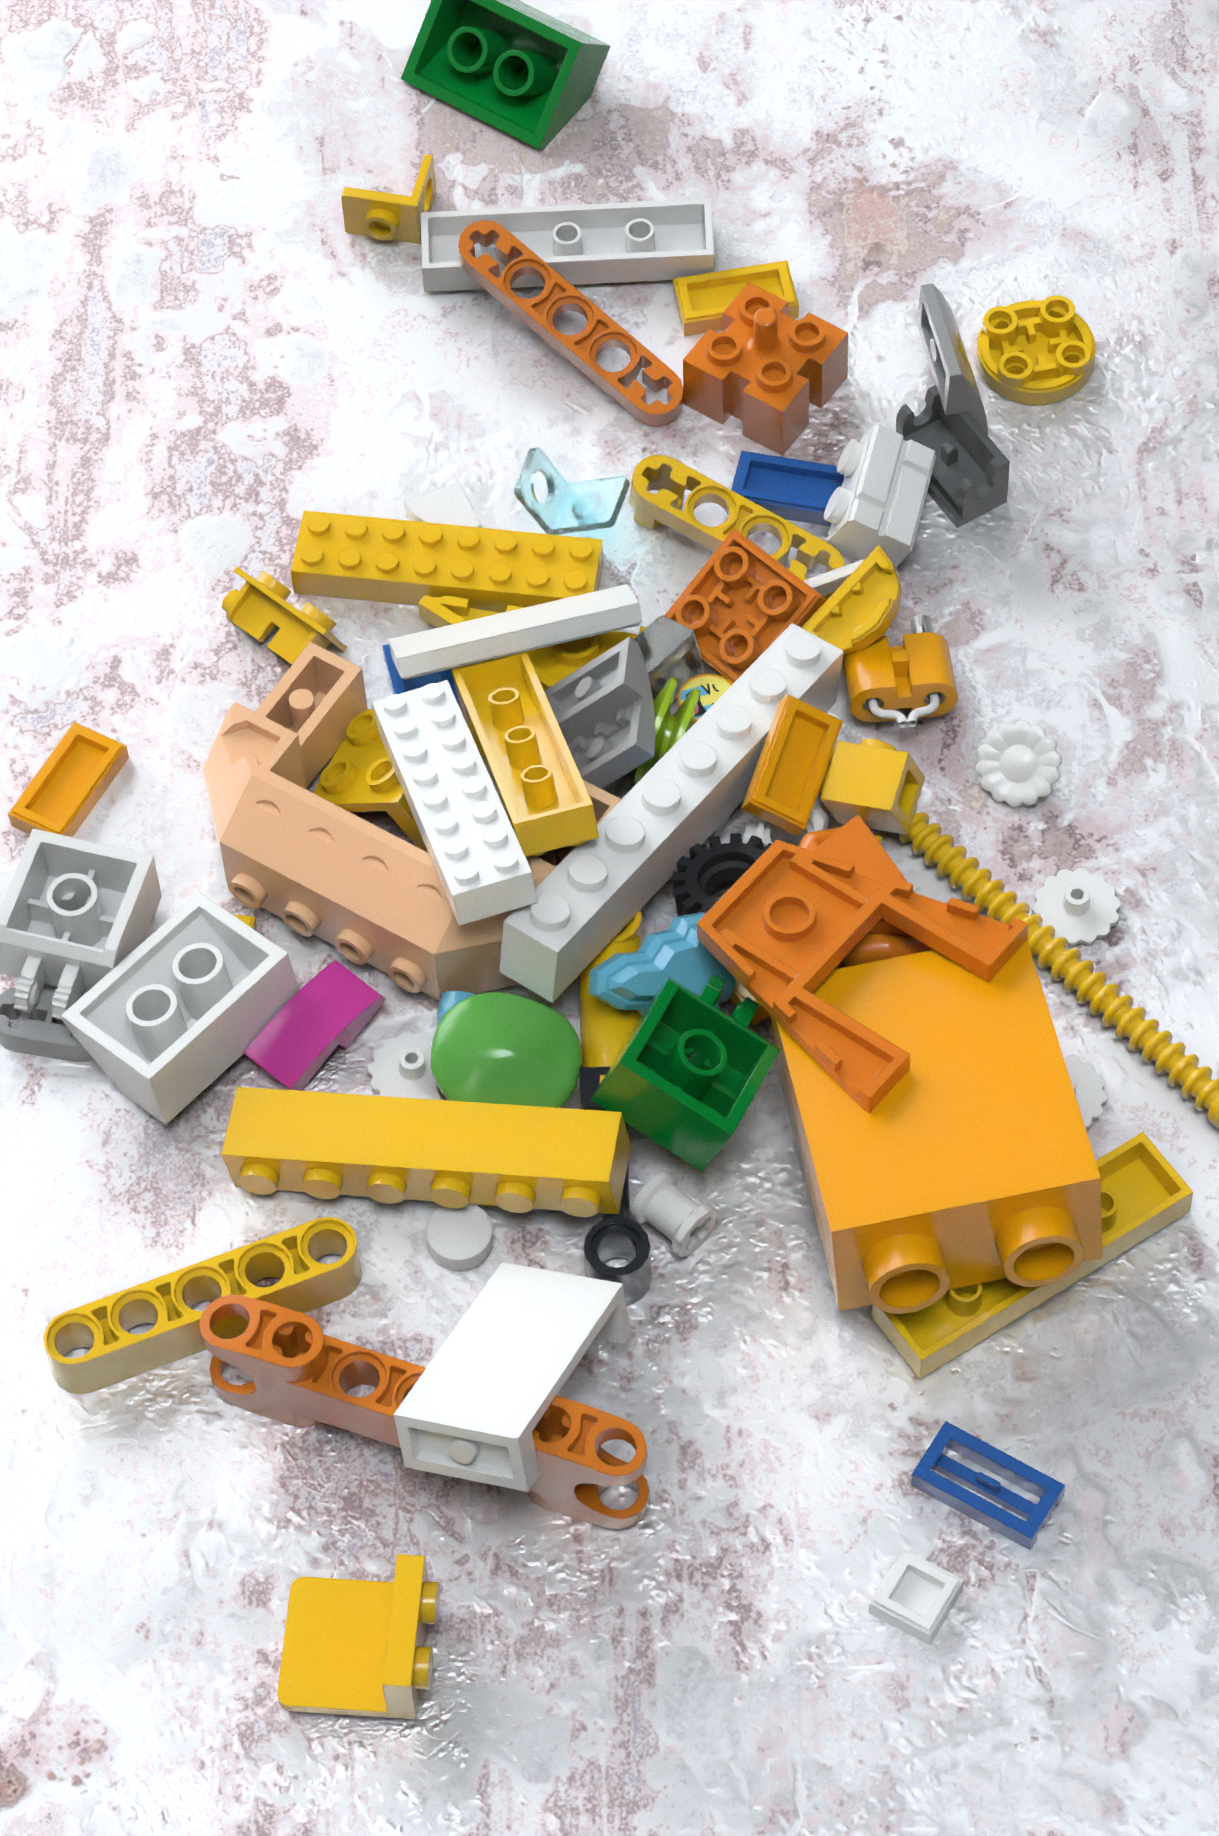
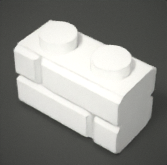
(879, 495)

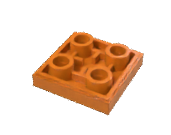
(742, 605)

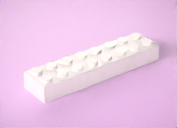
(580, 242)
(454, 803)

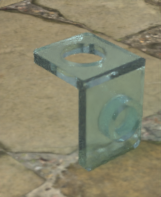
(569, 505)

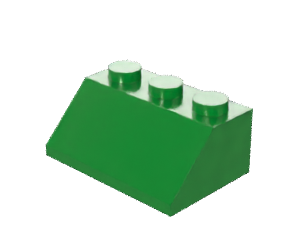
(506, 65)

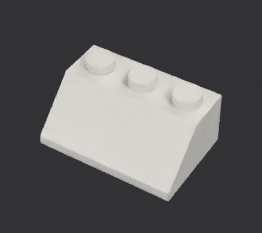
(182, 1006)

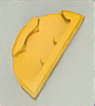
(861, 606)

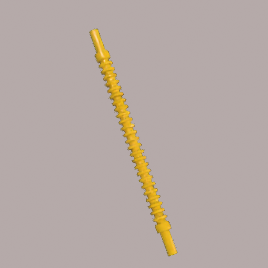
(1066, 965)

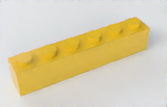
(427, 1151)

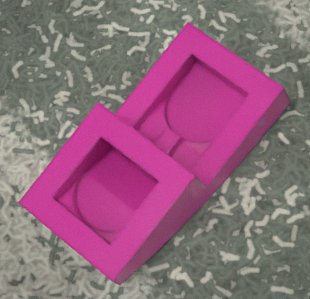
(312, 1024)

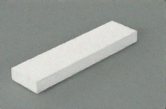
(515, 631)

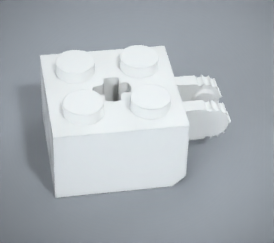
(73, 916)

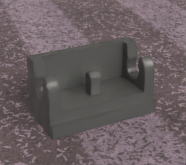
(968, 468)

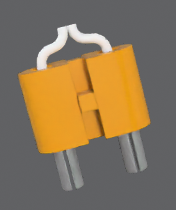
(902, 677)

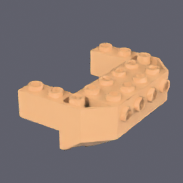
(329, 867)

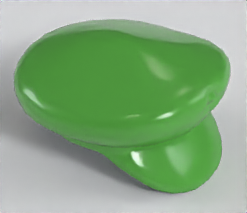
(506, 1052)

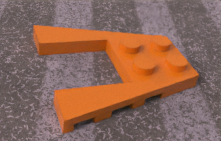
(802, 916)

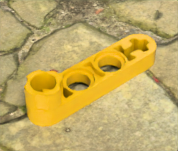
(747, 517)

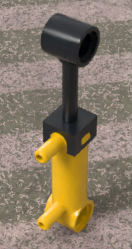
(601, 1039)

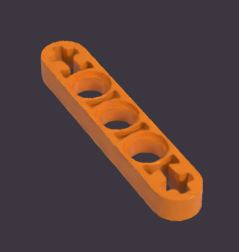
(580, 348)

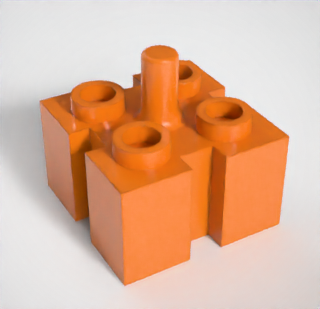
(765, 368)

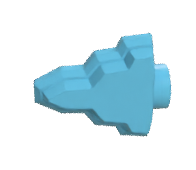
(635, 977)

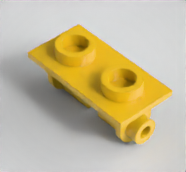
(263, 605)

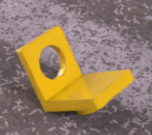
(387, 214)

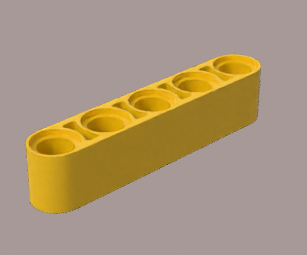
(169, 1300)

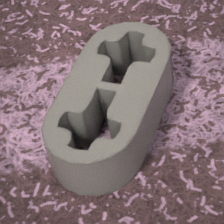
(42, 1034)

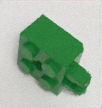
(688, 1071)

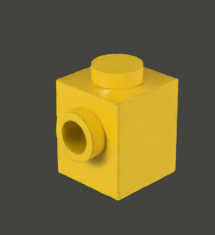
(873, 783)

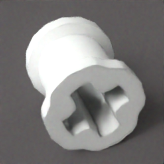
(674, 1213)

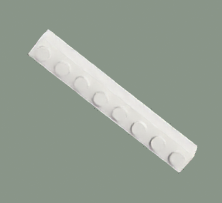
(662, 818)

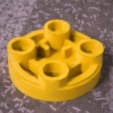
(1035, 350)

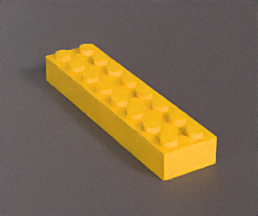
(414, 559)
(525, 753)
(1137, 1200)

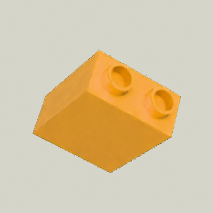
(968, 1160)

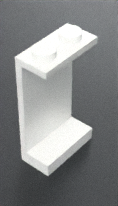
(502, 1371)

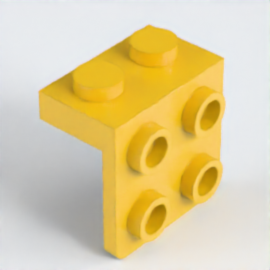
(364, 778)
(359, 1643)

